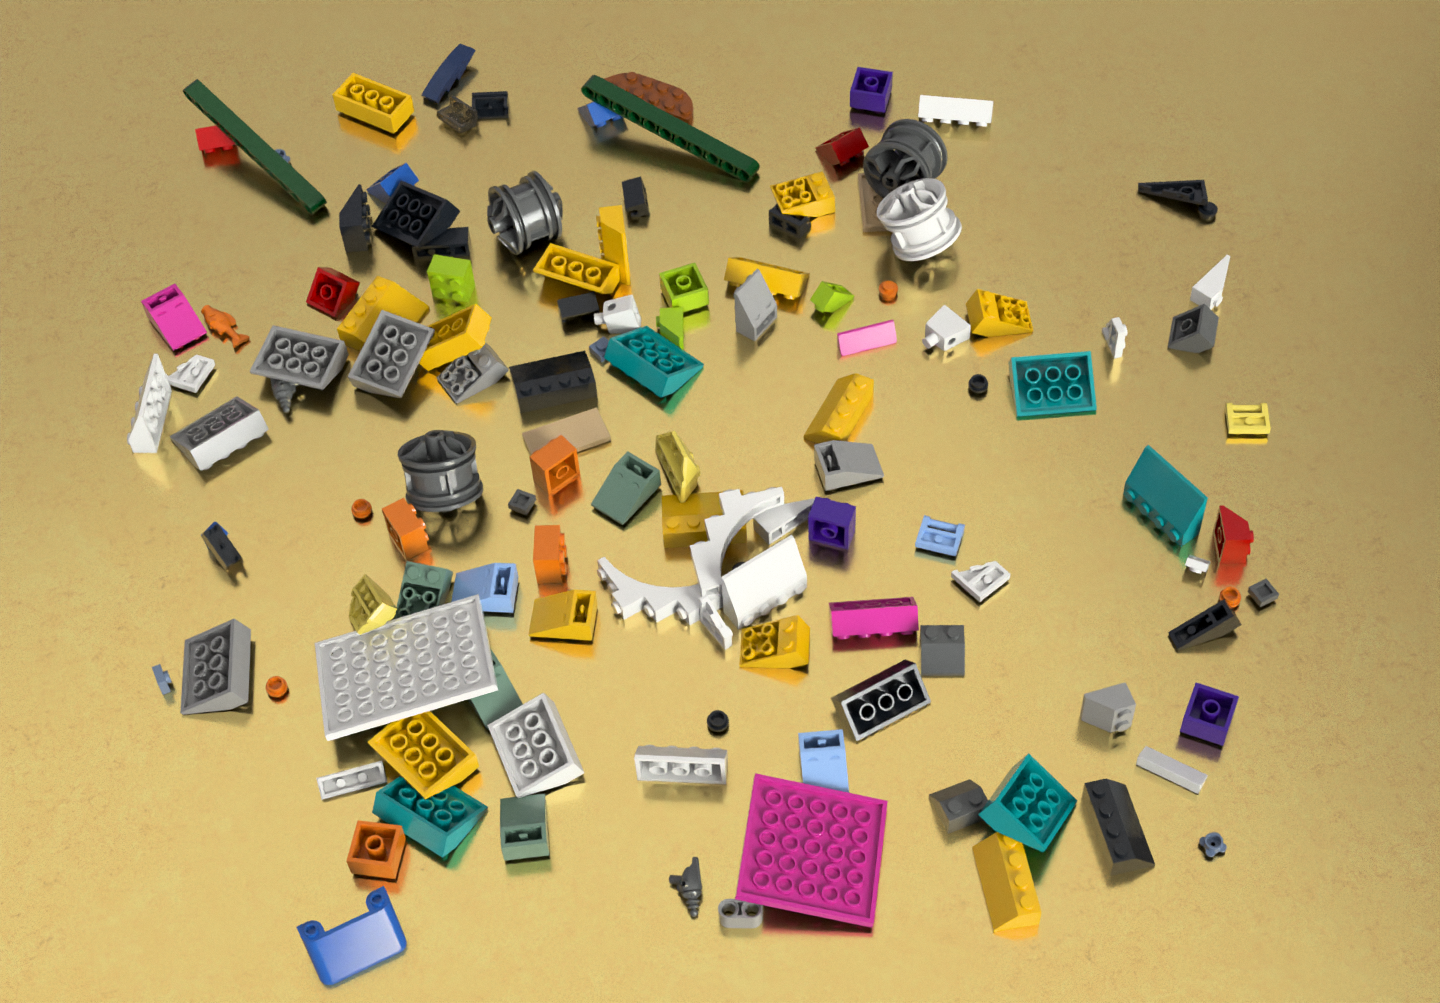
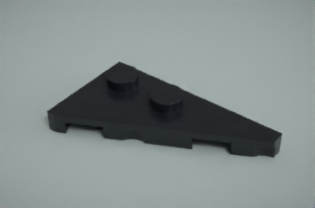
(1188, 191)

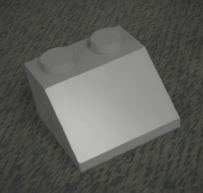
(1109, 708)

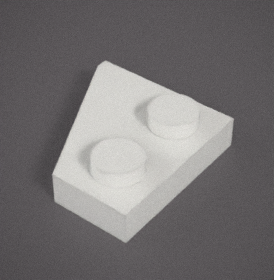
(1115, 336)
(192, 373)
(981, 579)
(714, 623)

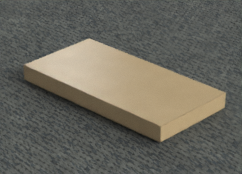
(869, 203)
(581, 430)

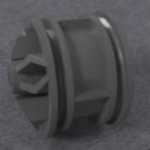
(916, 156)
(525, 212)
(440, 471)

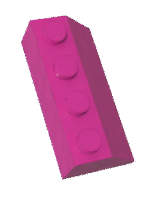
(873, 617)

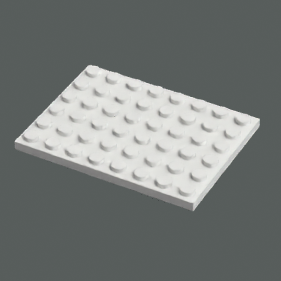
(404, 667)

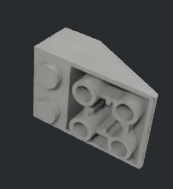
(754, 306)
(472, 373)
(846, 463)

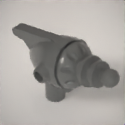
(283, 392)
(689, 885)

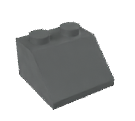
(1194, 330)
(942, 650)
(959, 805)

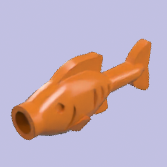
(222, 323)

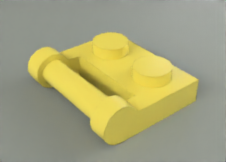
(1247, 419)

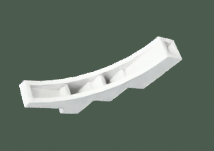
(720, 530)
(659, 602)

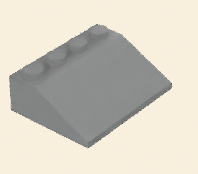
(390, 355)
(300, 357)
(220, 433)
(216, 669)

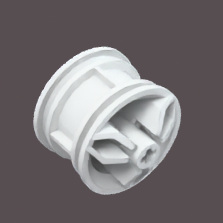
(919, 219)

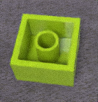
(451, 278)
(684, 287)

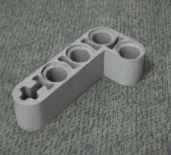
(739, 918)

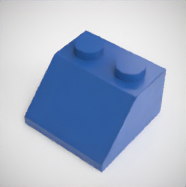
(596, 114)
(386, 185)

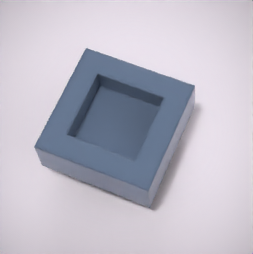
(599, 348)
(162, 679)

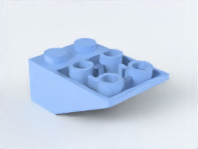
(494, 584)
(823, 759)

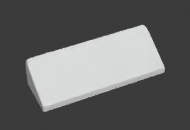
(1171, 769)
(351, 780)

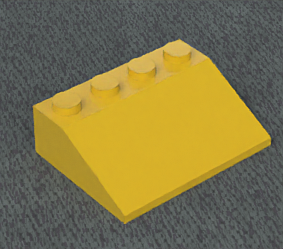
(379, 296)
(685, 522)
(425, 753)

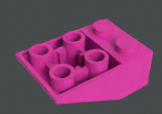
(173, 317)

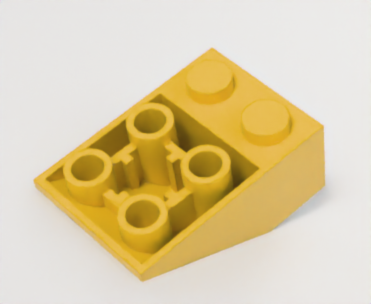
(805, 196)
(997, 314)
(565, 615)
(776, 644)

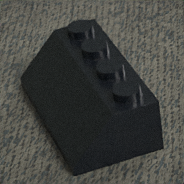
(881, 699)
(1116, 826)

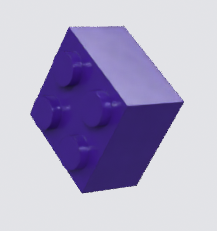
(871, 89)
(832, 522)
(1209, 713)

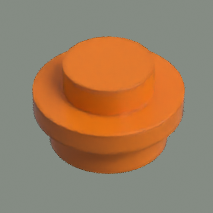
(888, 289)
(361, 508)
(1231, 595)
(276, 686)

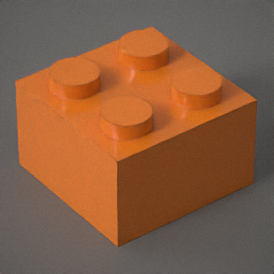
(554, 464)
(406, 528)
(549, 554)
(376, 849)

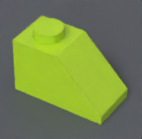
(830, 297)
(672, 325)

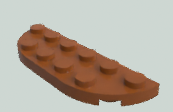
(660, 94)

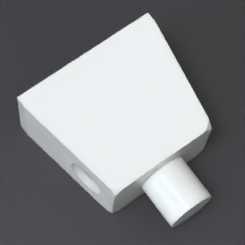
(619, 315)
(945, 329)

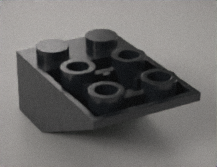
(354, 222)

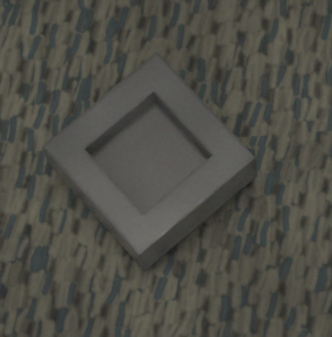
(522, 502)
(1263, 592)

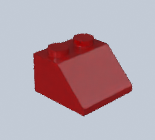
(211, 138)
(843, 146)
(332, 291)
(1232, 537)

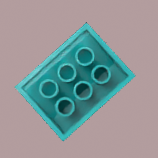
(652, 360)
(1052, 383)
(1166, 497)
(1028, 805)
(433, 822)

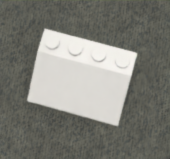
(150, 409)
(763, 583)
(535, 747)

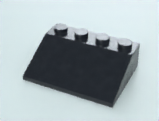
(415, 215)
(553, 381)

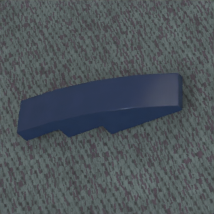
(448, 72)

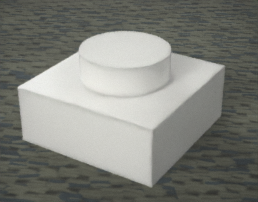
(1197, 564)

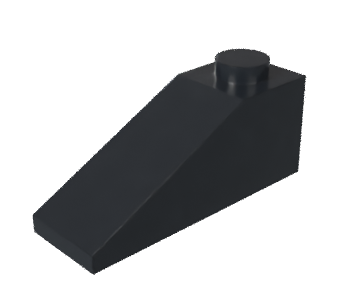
(450, 243)
(1205, 626)

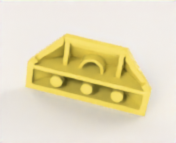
(677, 464)
(370, 606)

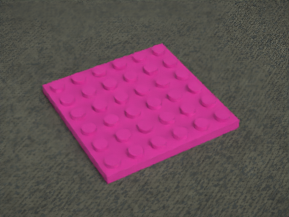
(812, 850)

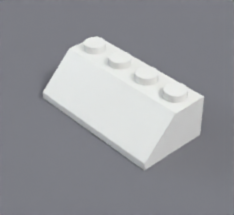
(955, 109)
(681, 764)

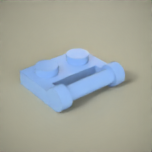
(939, 540)

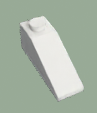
(1210, 287)
(781, 519)

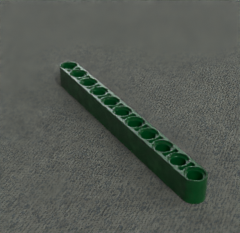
(670, 128)
(254, 147)

